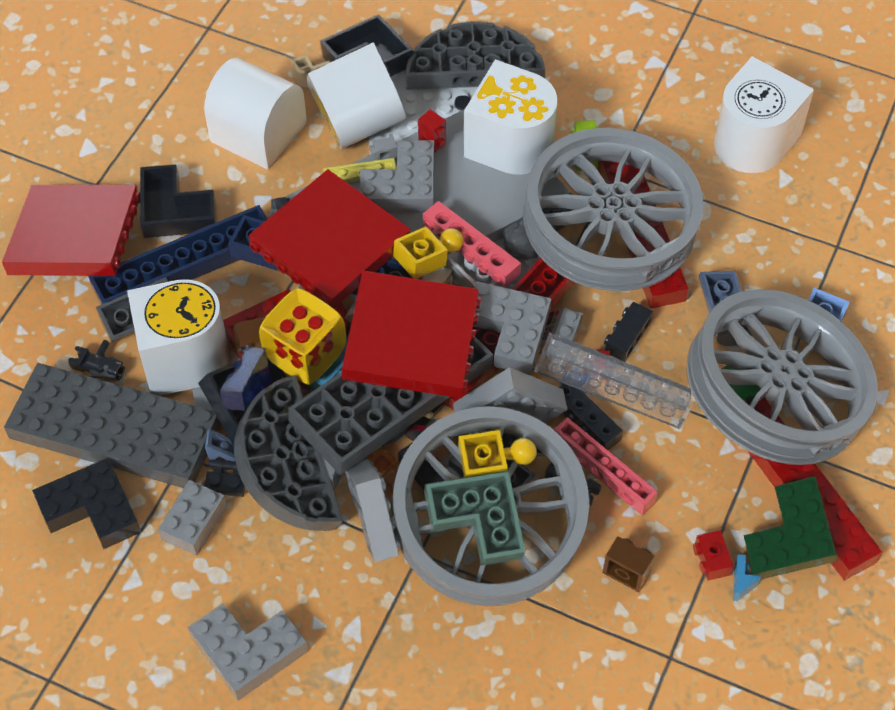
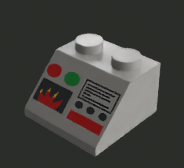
(563, 323)

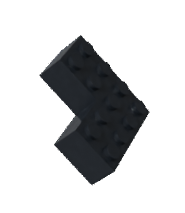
(389, 44)
(169, 211)
(211, 386)
(91, 494)

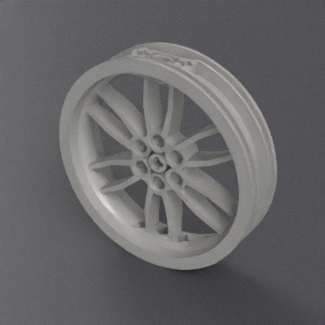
(612, 208)
(782, 376)
(569, 479)

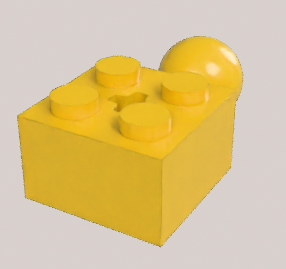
(423, 252)
(494, 455)

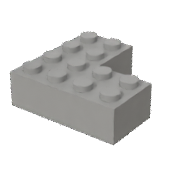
(407, 187)
(518, 319)
(517, 392)
(373, 508)
(250, 658)

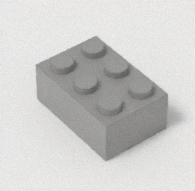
(192, 517)

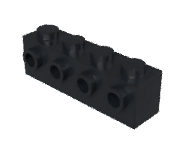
(590, 417)

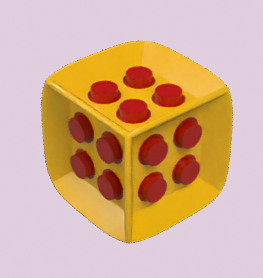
(303, 336)

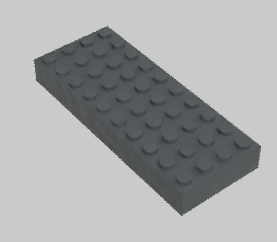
(356, 418)
(111, 421)

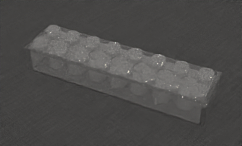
(615, 381)

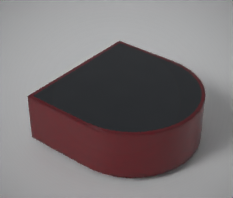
(414, 431)

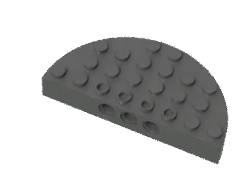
(465, 54)
(281, 465)

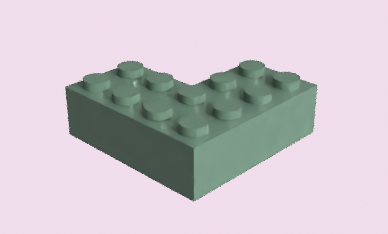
(487, 505)

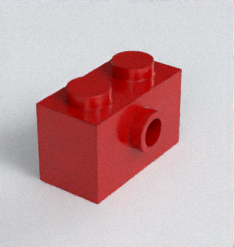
(432, 127)
(713, 555)

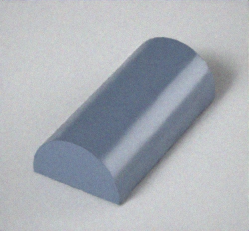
(715, 288)

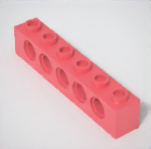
(476, 246)
(608, 468)

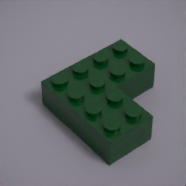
(801, 541)

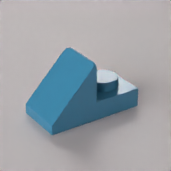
(742, 581)

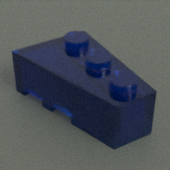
(247, 380)

